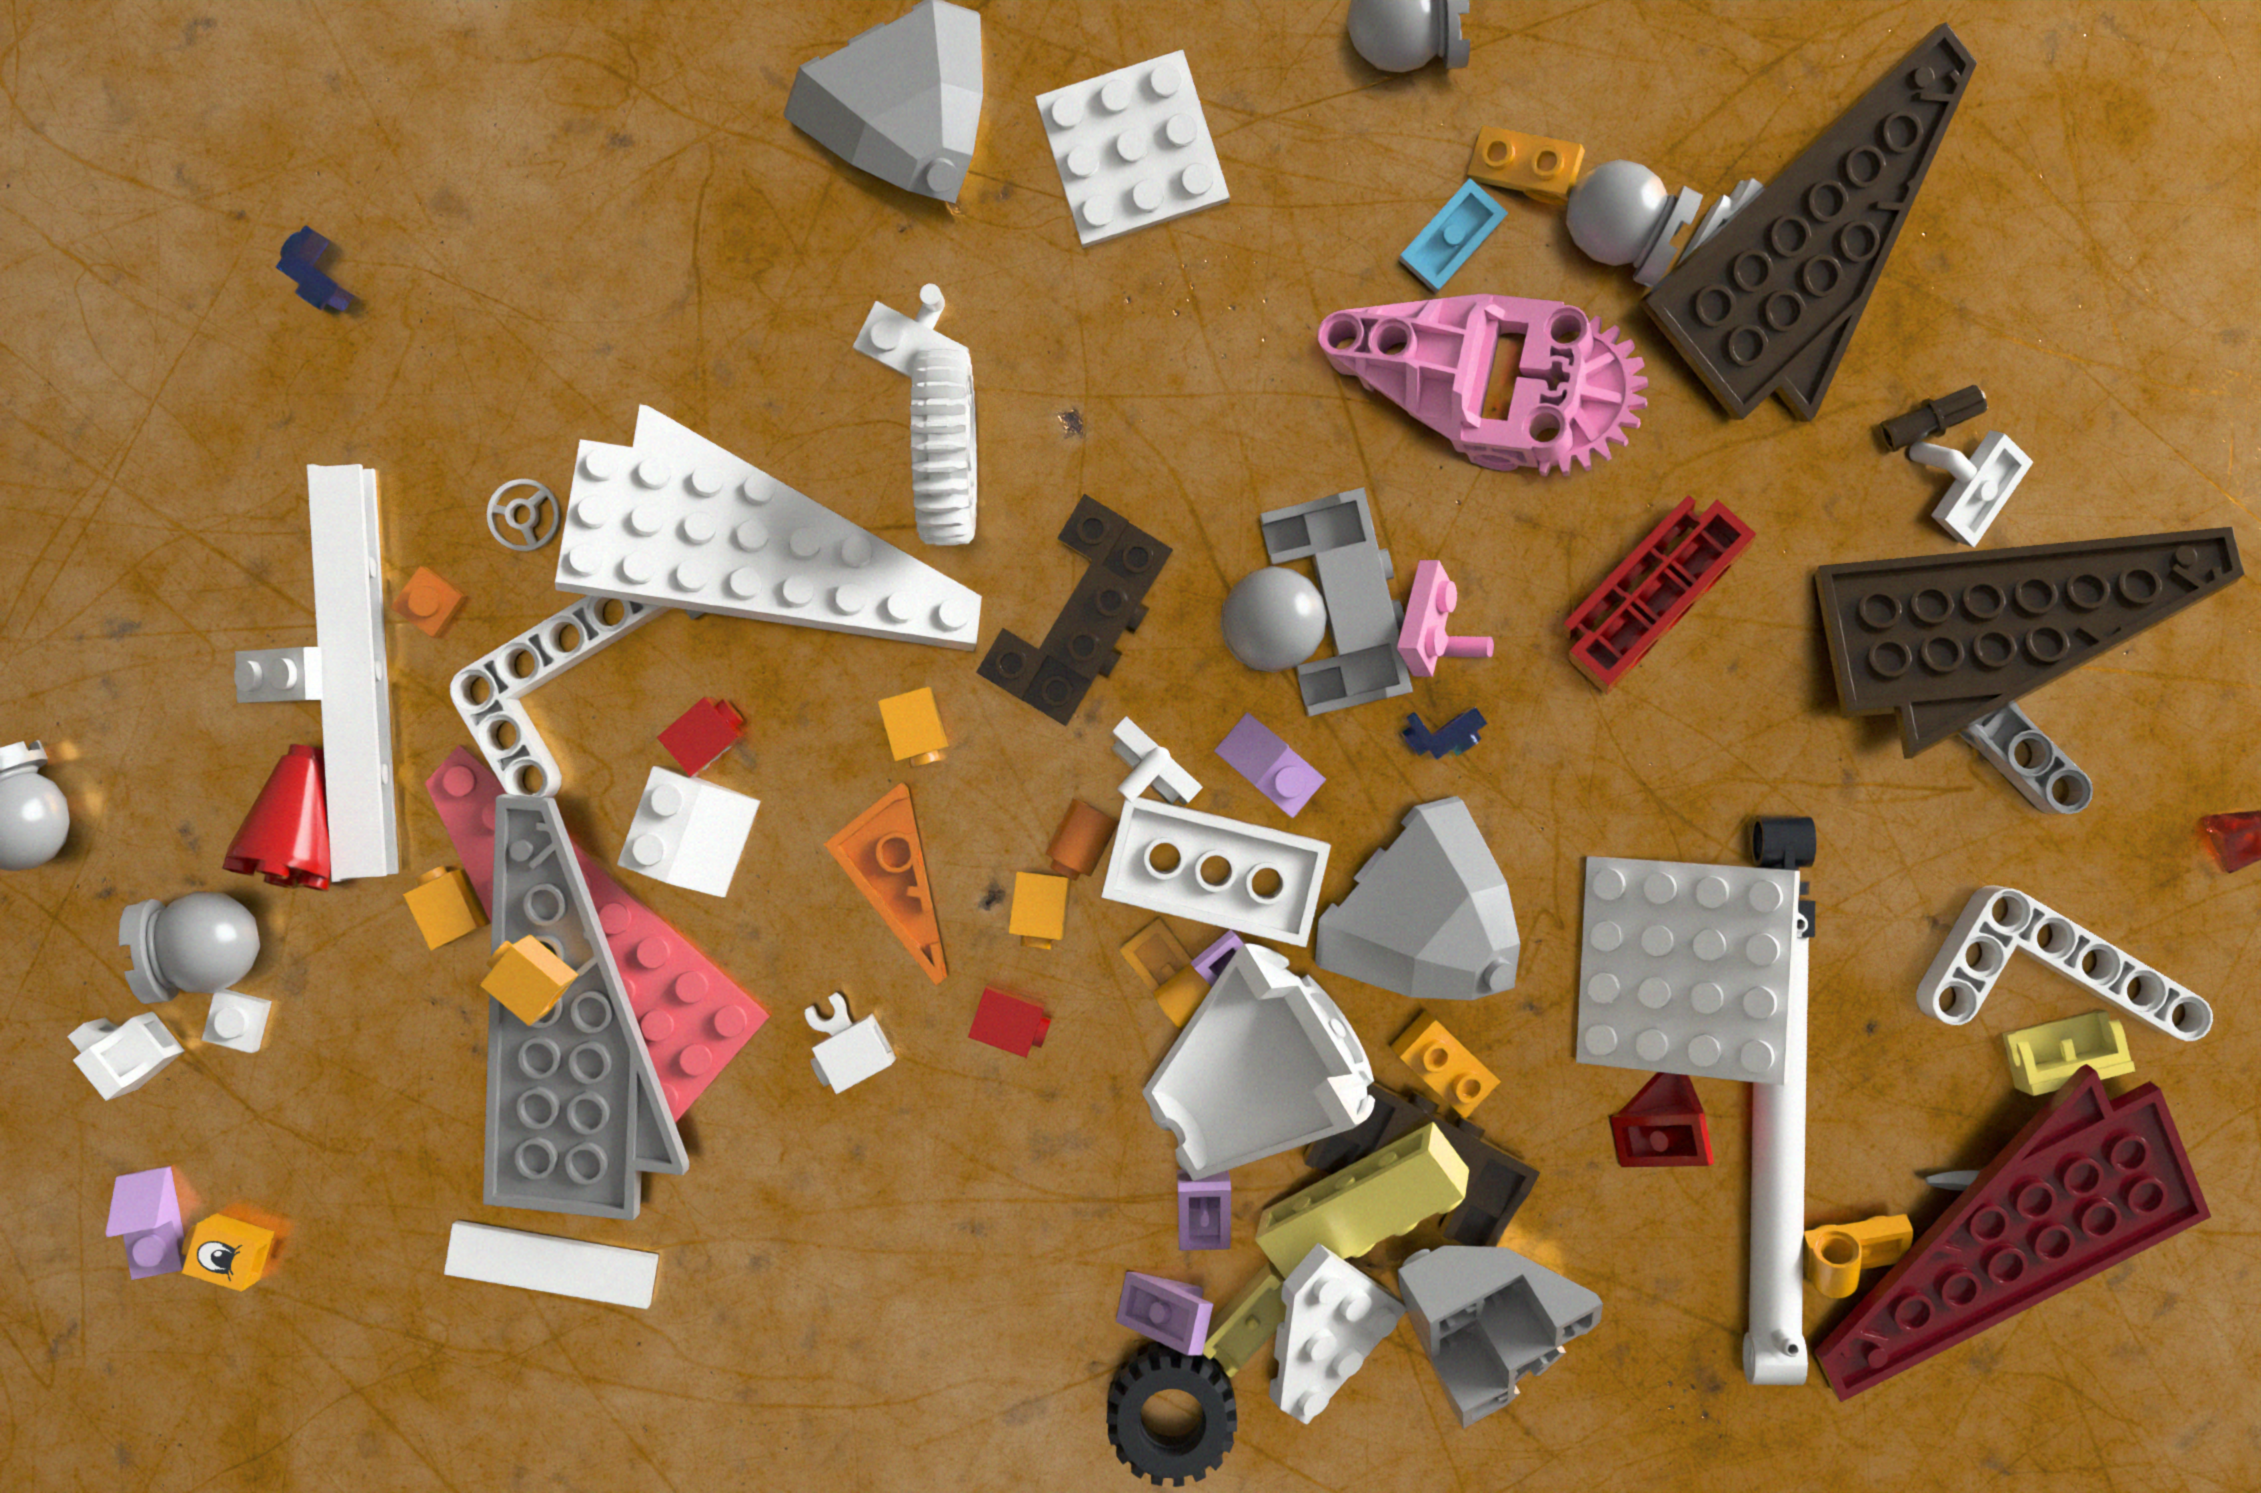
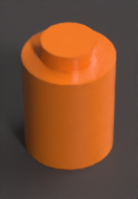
(1080, 840)

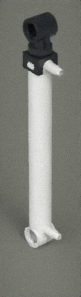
(1775, 1344)

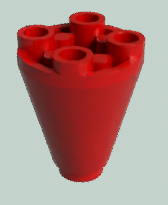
(287, 826)

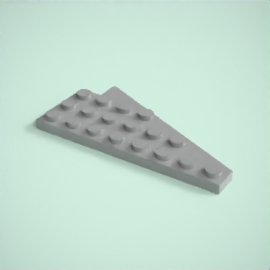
(575, 1092)

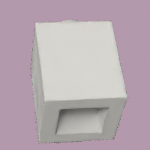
(850, 1050)

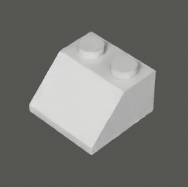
(688, 831)

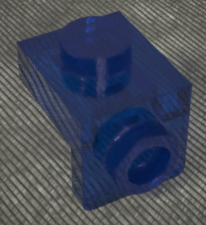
(297, 262)
(1455, 735)

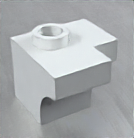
(123, 1056)

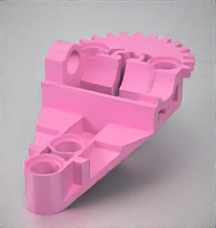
(1449, 365)

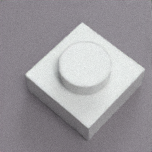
(236, 1020)

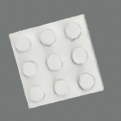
(1132, 148)

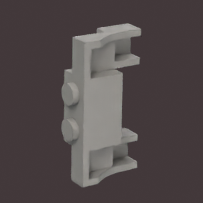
(1355, 595)

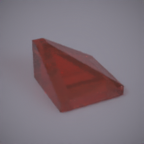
(2236, 838)

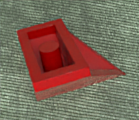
(1663, 1125)

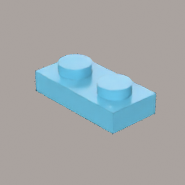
(1453, 235)

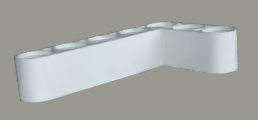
(508, 686)
(2063, 956)

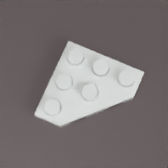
(1327, 1331)

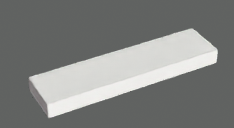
(551, 1264)

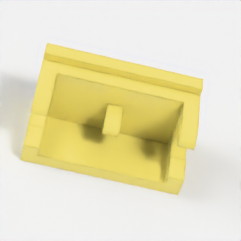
(2052, 1052)
(1247, 1321)

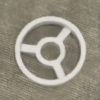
(532, 504)

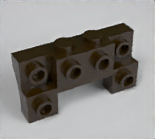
(1091, 622)
(1495, 1178)

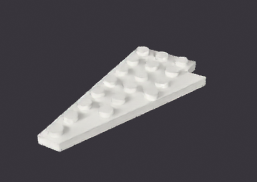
(718, 536)

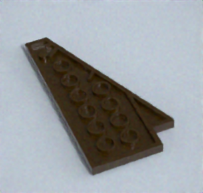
(1795, 265)
(1984, 628)

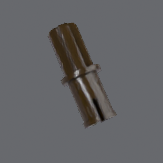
(1933, 417)

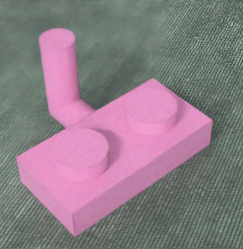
(1425, 620)

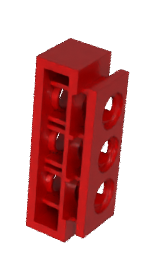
(1662, 598)

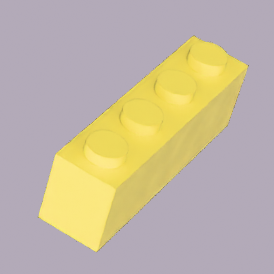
(1366, 1201)

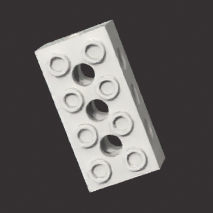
(1231, 903)

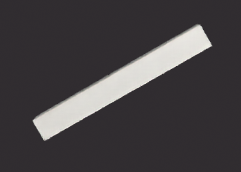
(353, 671)

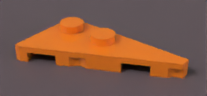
(887, 865)

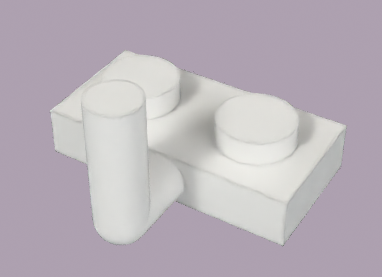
(897, 338)
(1980, 483)
(1154, 767)

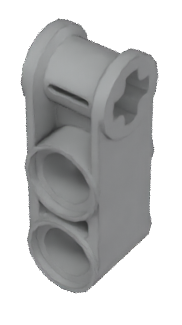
(1997, 741)

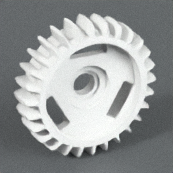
(943, 446)

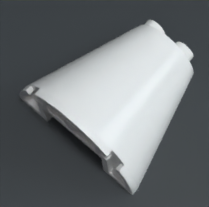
(1259, 1069)

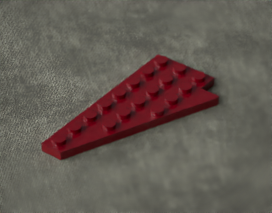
(2051, 1209)

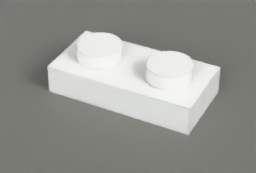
(278, 675)

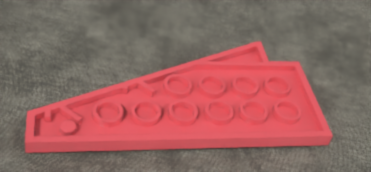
(682, 1002)

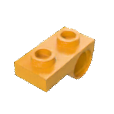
(1527, 163)
(1166, 971)
(1445, 1064)
(1855, 1247)

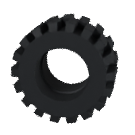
(1171, 1455)

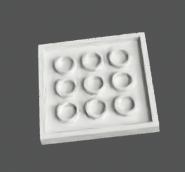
(1688, 968)

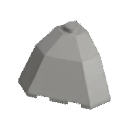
(900, 99)
(1426, 913)
(1490, 1321)

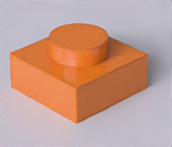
(428, 602)

